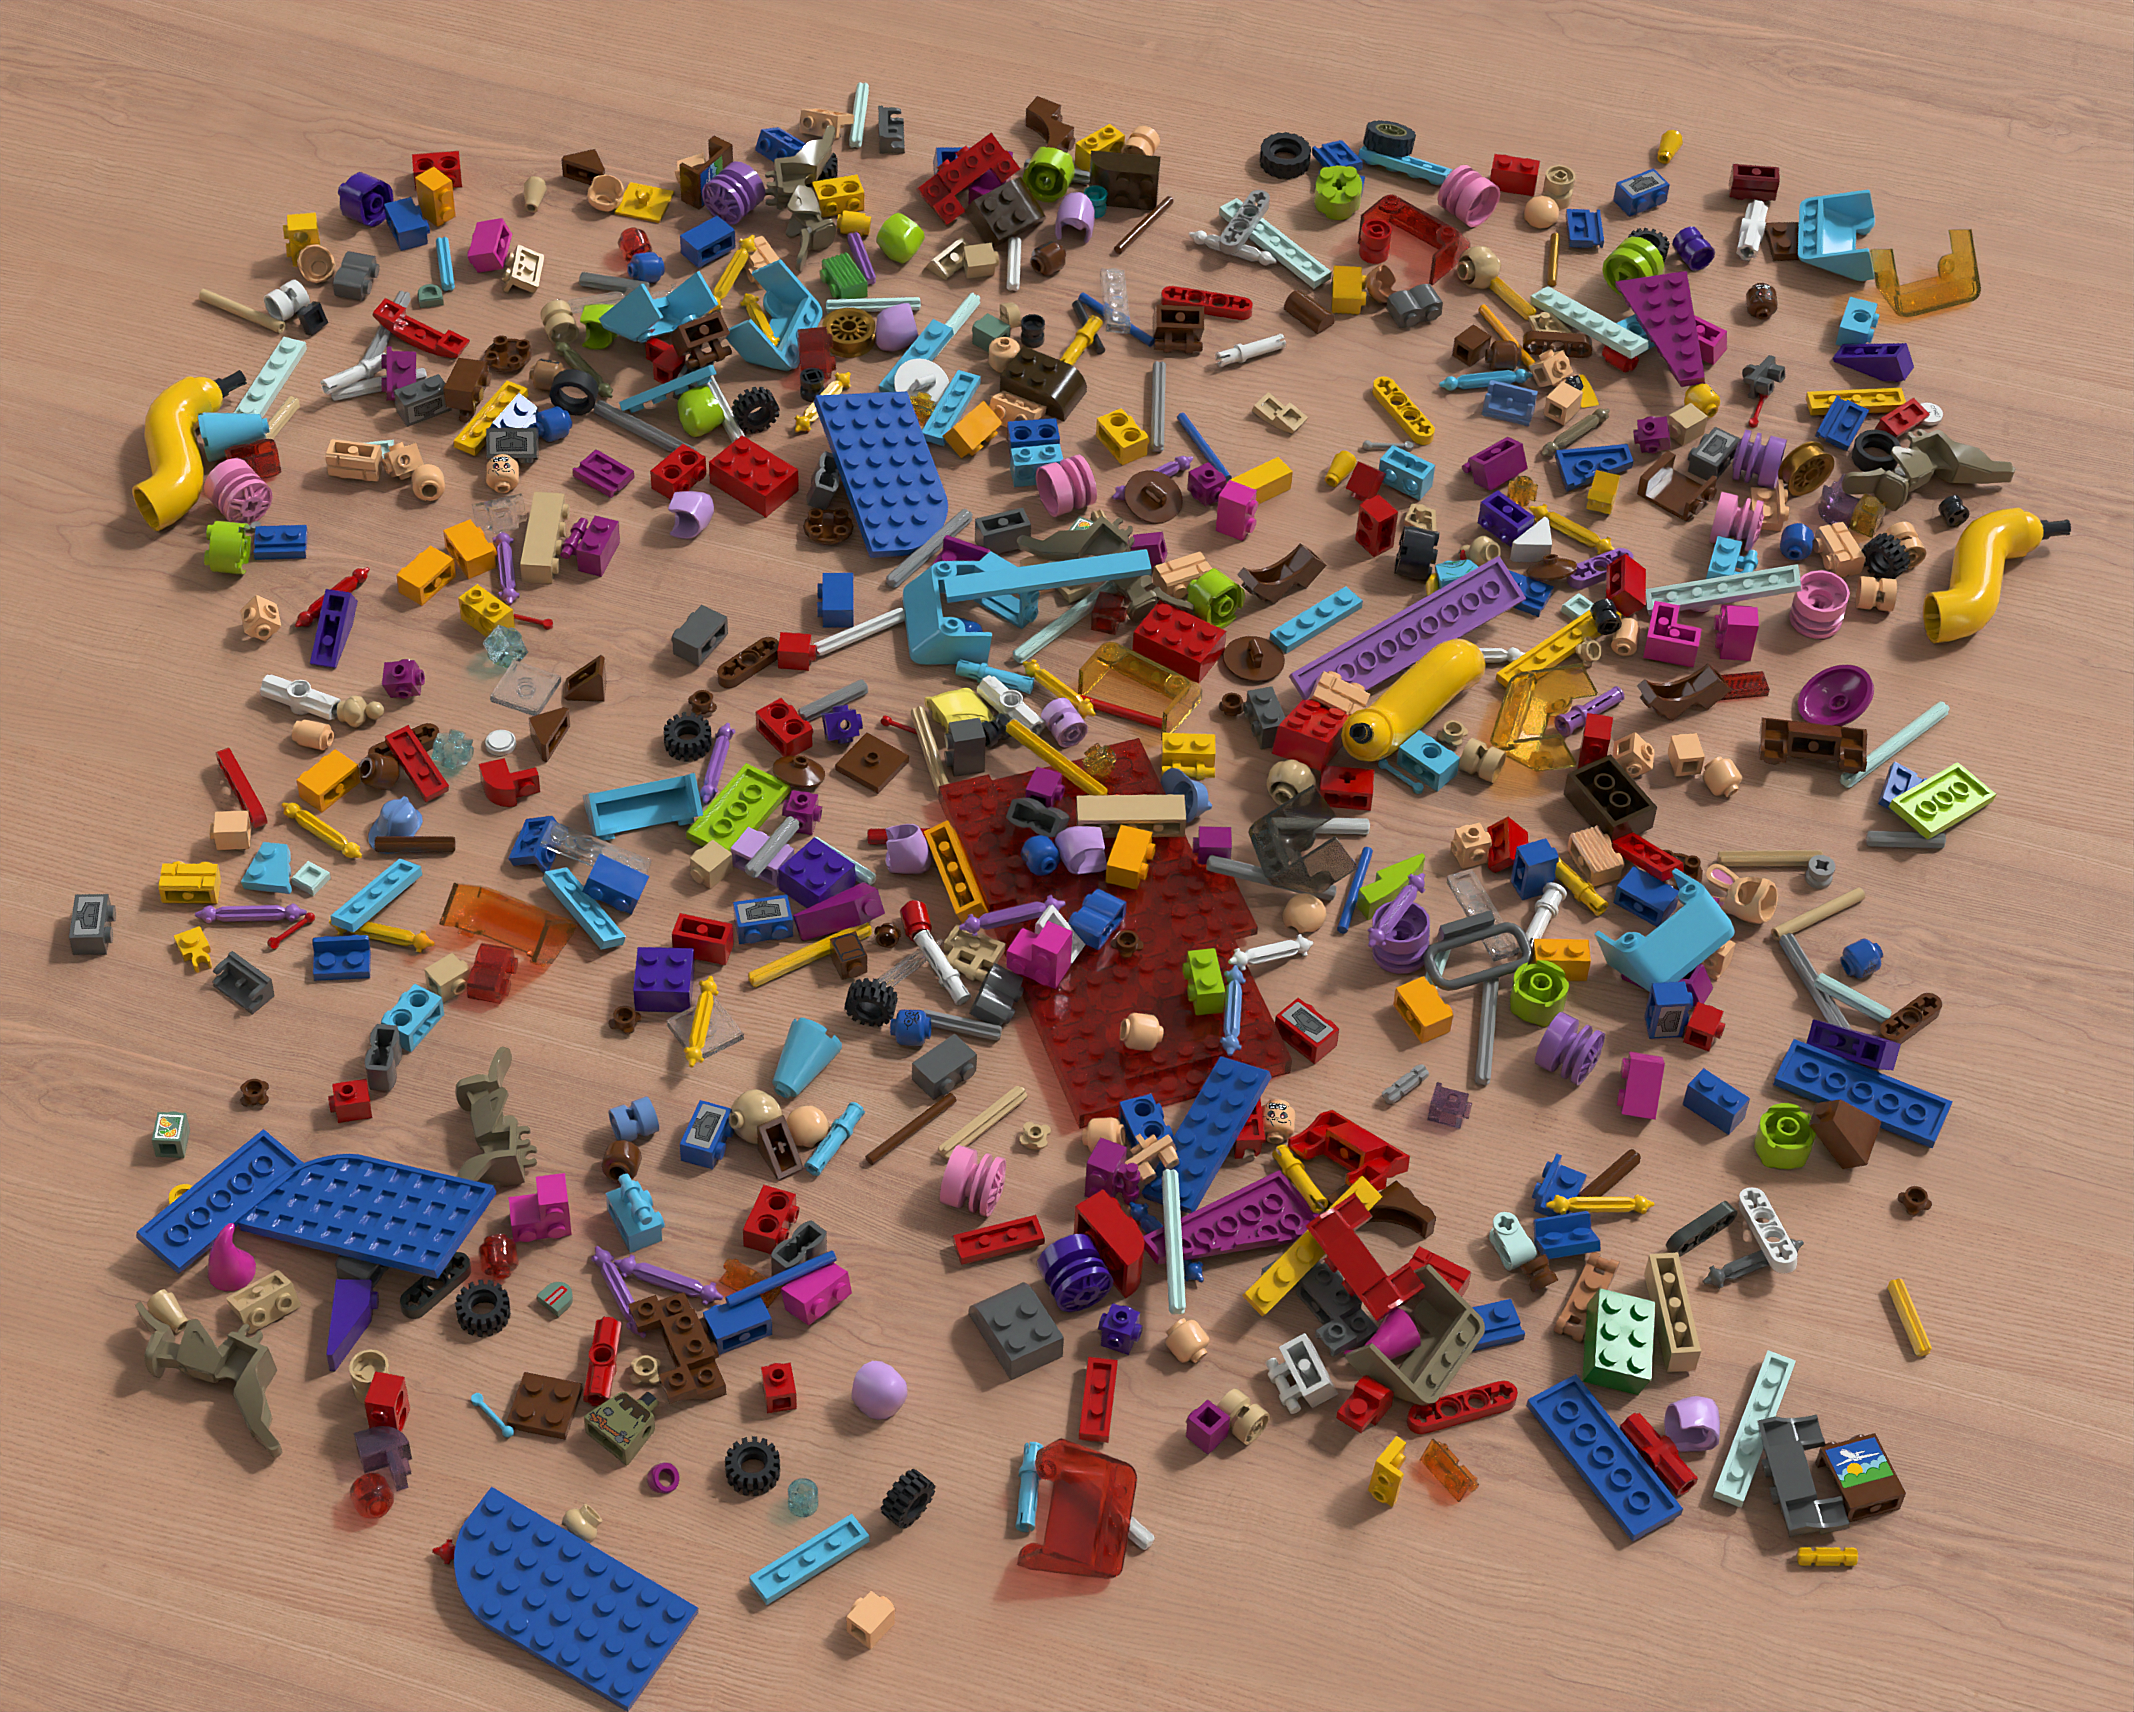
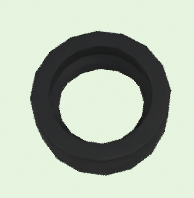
(576, 379)
(1876, 439)

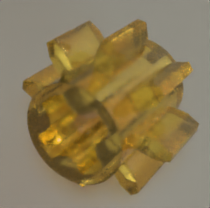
(923, 406)
(1522, 490)
(1099, 760)

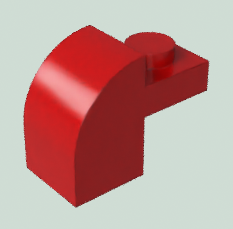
(665, 360)
(504, 787)
(1366, 1404)

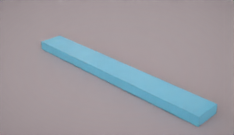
(1047, 576)

